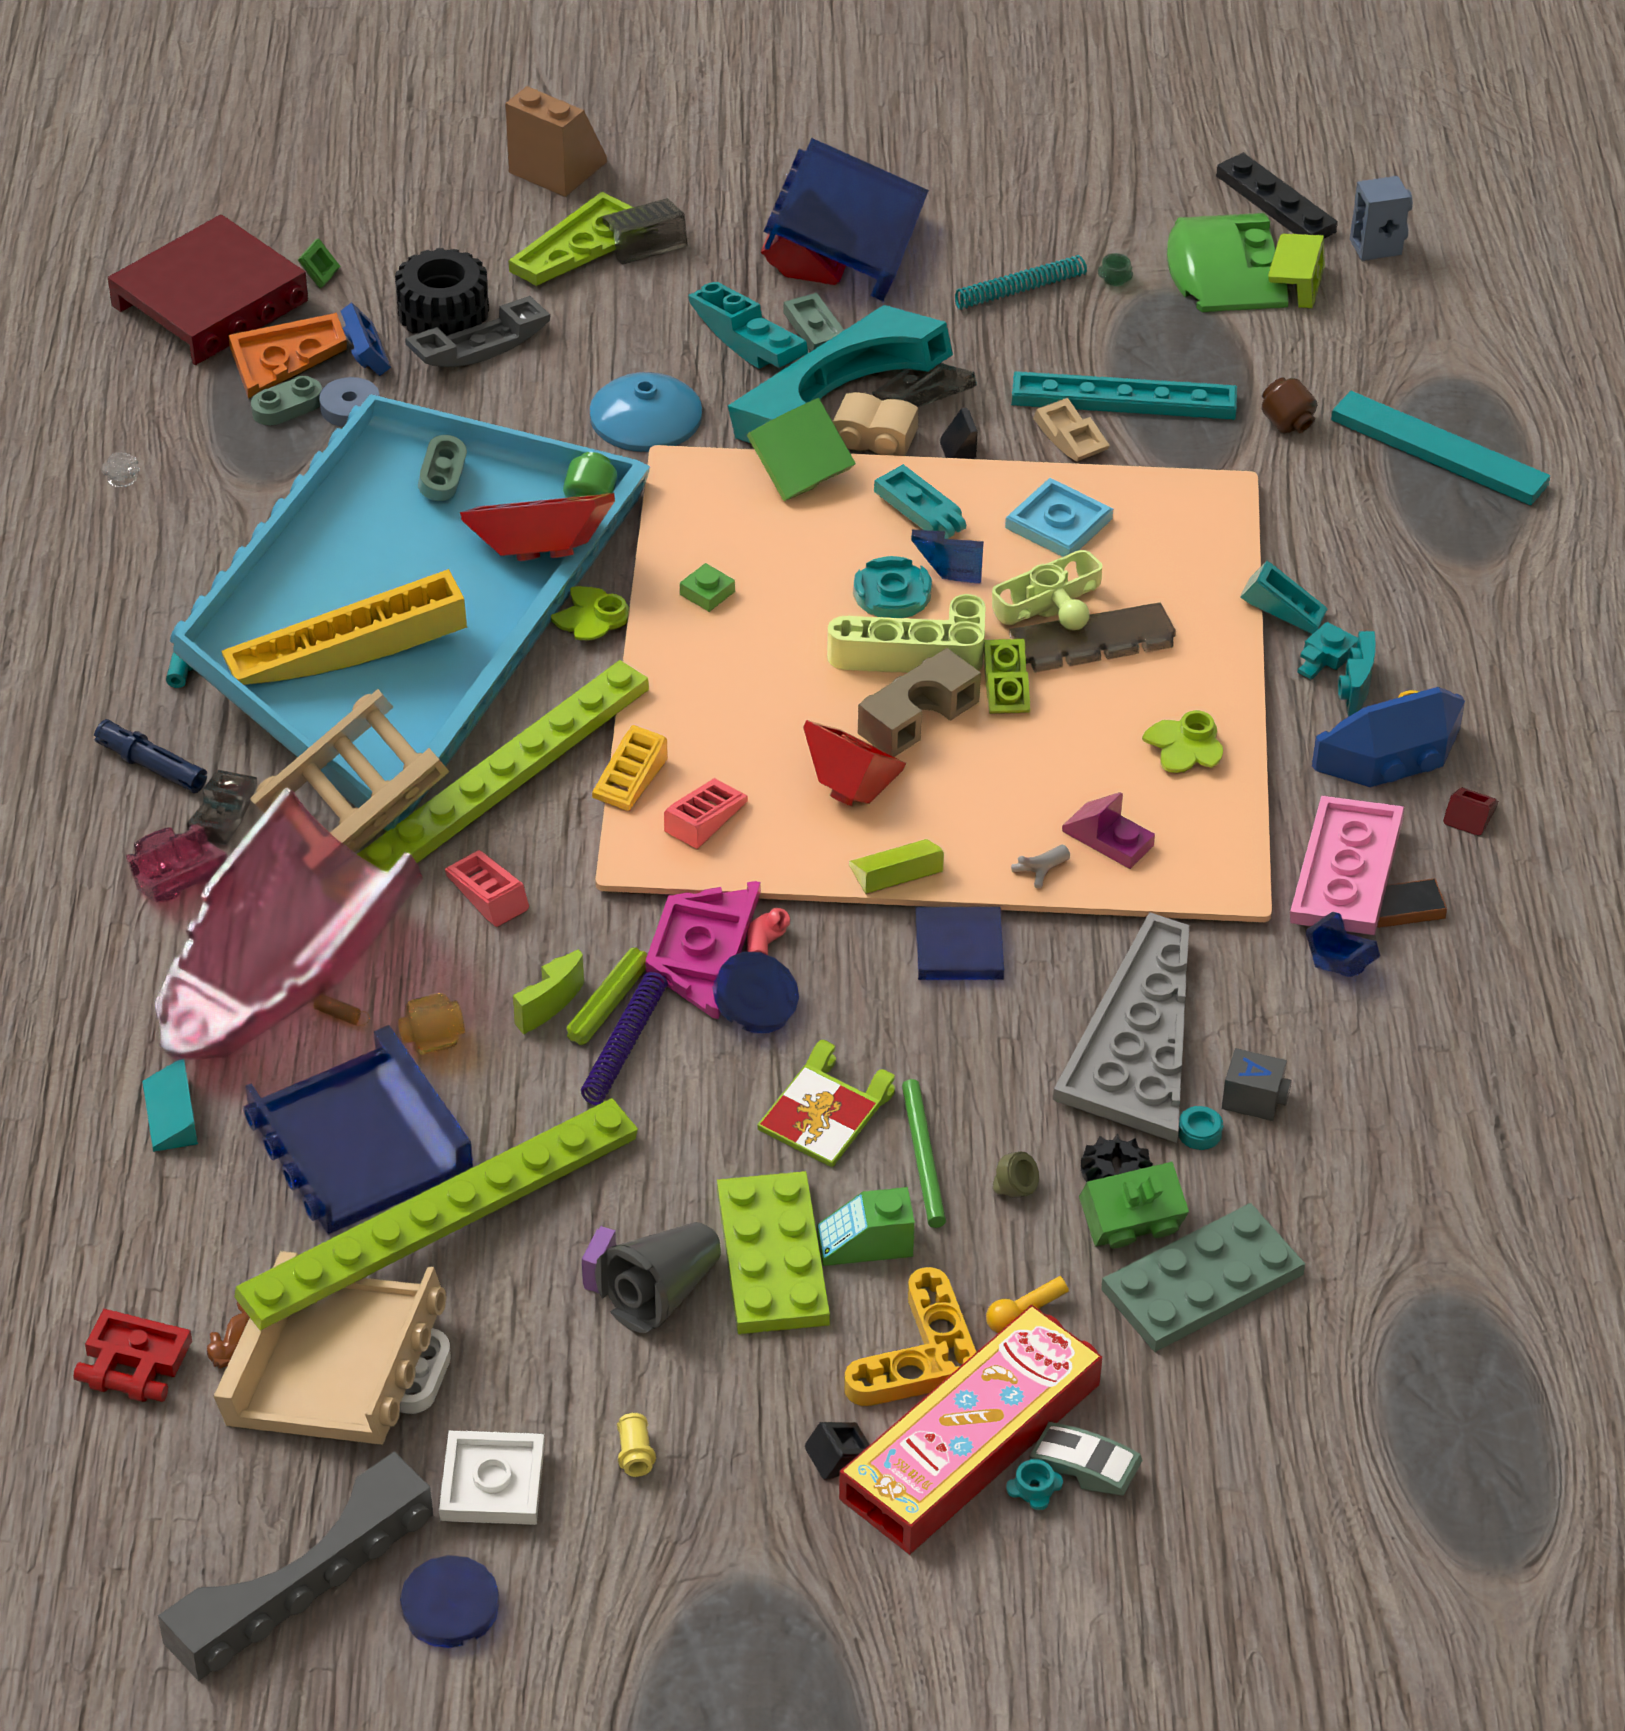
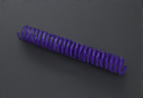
(617, 1066)

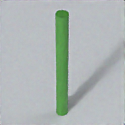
(923, 1153)

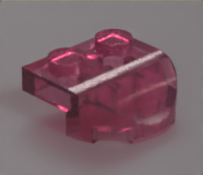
(173, 862)

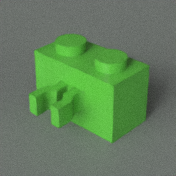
(1134, 1205)

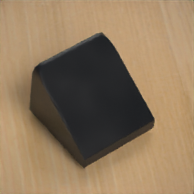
(960, 437)
(835, 1446)

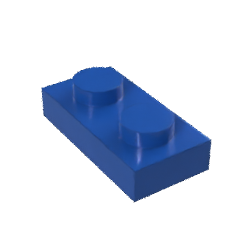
(363, 335)

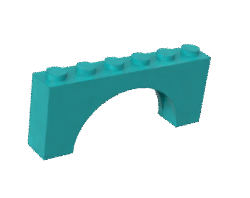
(874, 344)

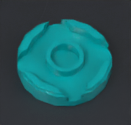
(892, 587)

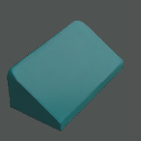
(170, 1108)

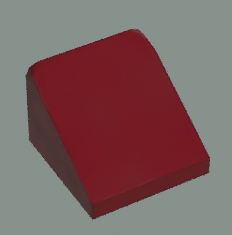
(1469, 811)

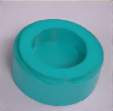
(1200, 1127)

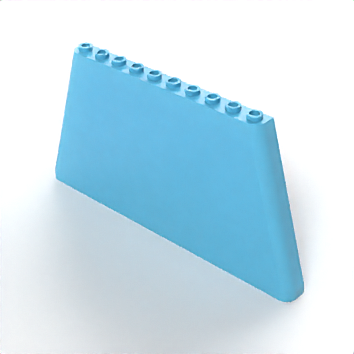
(367, 529)

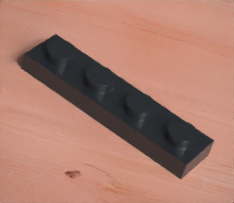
(1275, 197)

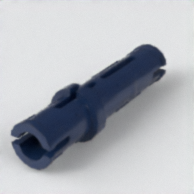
(137, 749)

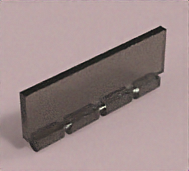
(1111, 631)

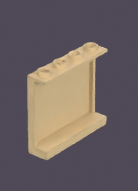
(335, 1363)

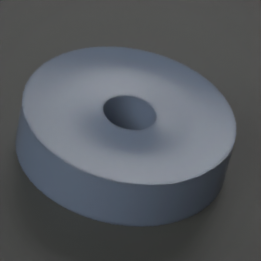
(342, 395)

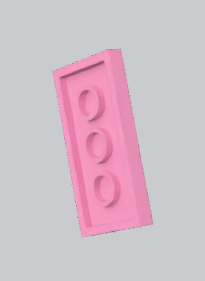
(1347, 863)

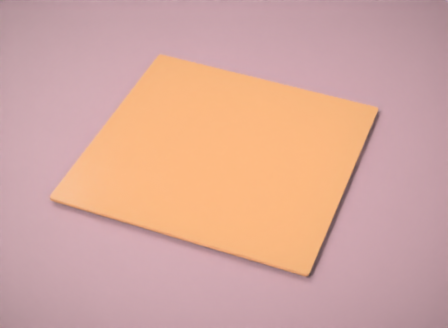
(984, 786)

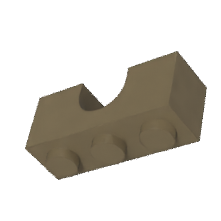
(894, 714)

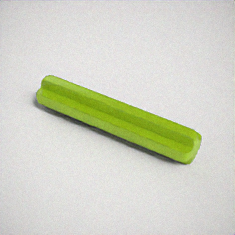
(607, 996)

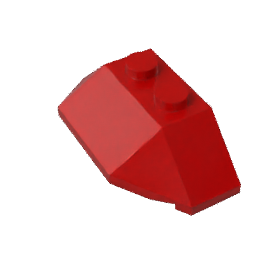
(539, 525)

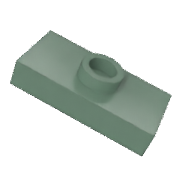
(812, 320)

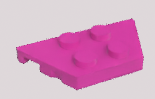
(698, 937)

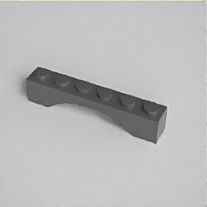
(223, 1620)

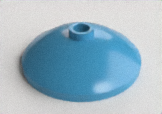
(645, 411)

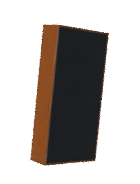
(1412, 903)

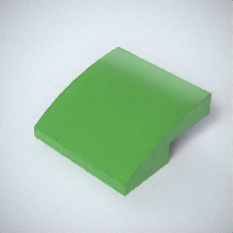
(801, 449)

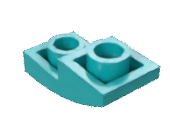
(1356, 682)

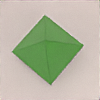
(318, 263)

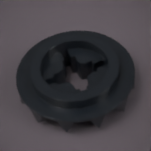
(1098, 1158)

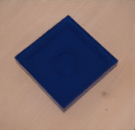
(959, 943)

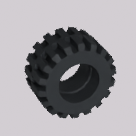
(442, 291)

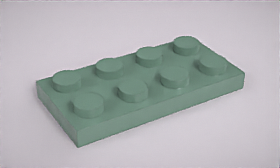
(1202, 1277)

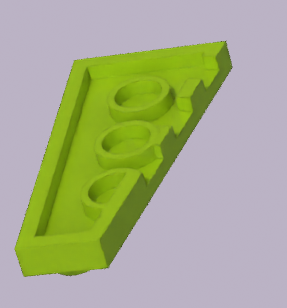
(569, 243)

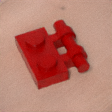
(134, 1343)

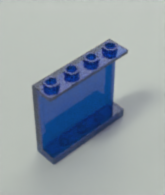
(847, 212)
(361, 1135)

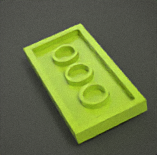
(772, 1253)

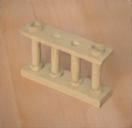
(387, 797)

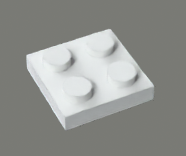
(492, 1477)

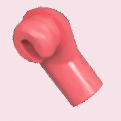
(766, 930)

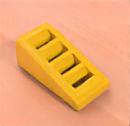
(640, 746)

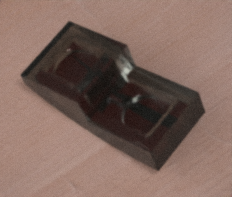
(224, 805)

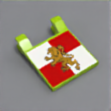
(822, 1112)

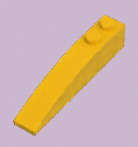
(353, 633)

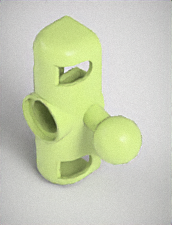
(1048, 592)

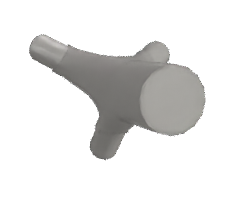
(1042, 863)

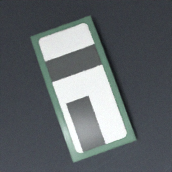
(1092, 1458)

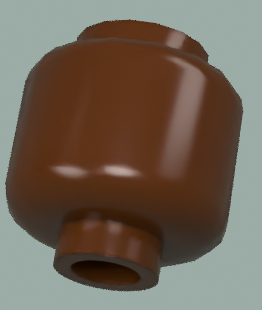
(1289, 405)

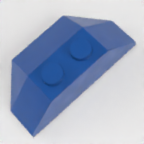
(1391, 738)

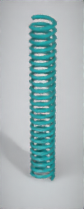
(999, 284)

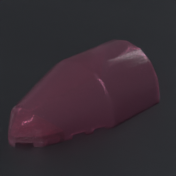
(275, 932)

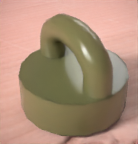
(1016, 1175)

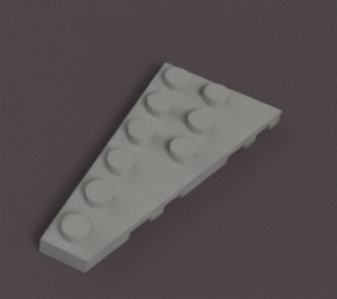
(1134, 1043)

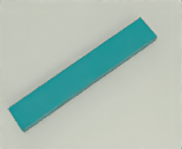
(1126, 395)
(1441, 448)

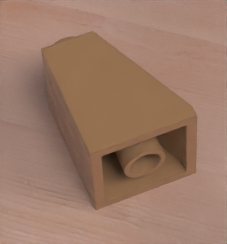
(551, 142)

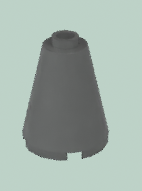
(655, 1273)

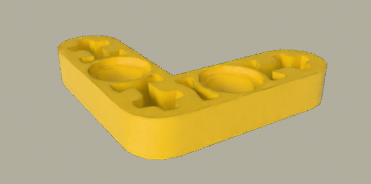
(930, 1357)

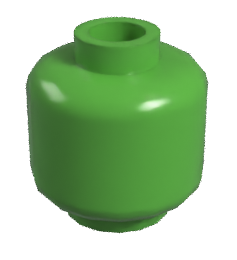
(589, 476)

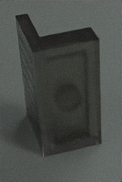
(647, 230)

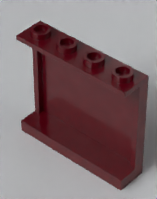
(211, 286)

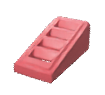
(695, 832)
(491, 891)

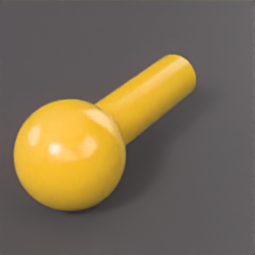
(1005, 1310)

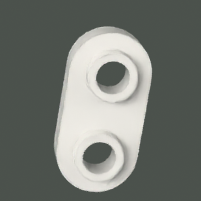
(428, 1375)

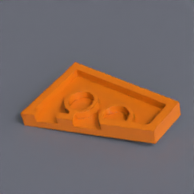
(285, 350)

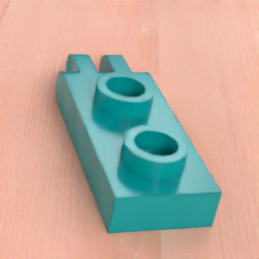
(919, 501)

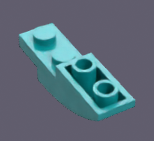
(743, 329)

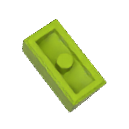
(898, 865)

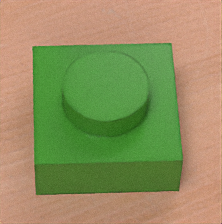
(707, 587)

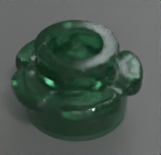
(1115, 269)

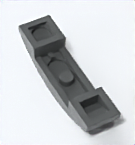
(482, 342)

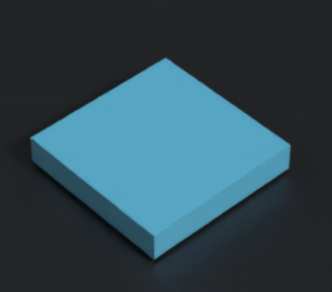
(1059, 518)

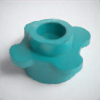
(1039, 1473)

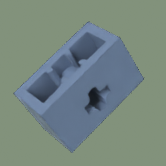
(1380, 218)

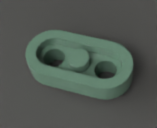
(286, 400)
(442, 467)

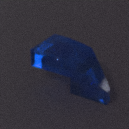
(950, 557)

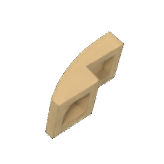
(1069, 432)

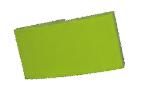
(1006, 676)
(542, 1001)

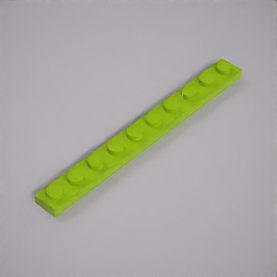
(508, 767)
(434, 1214)

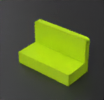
(1299, 261)

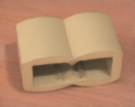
(876, 424)

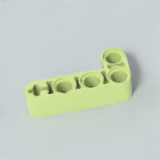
(904, 642)

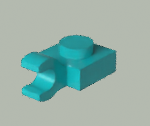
(1326, 647)

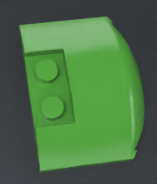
(1225, 262)

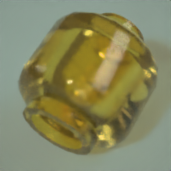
(431, 1023)

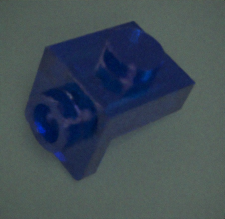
(1337, 950)

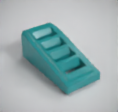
(1282, 597)

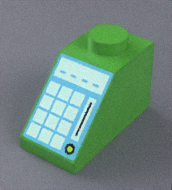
(869, 1228)

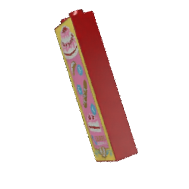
(969, 1428)

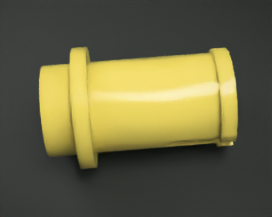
(636, 1454)

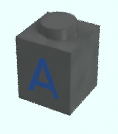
(1255, 1084)

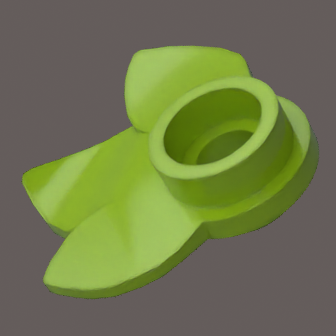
(592, 613)
(1186, 741)

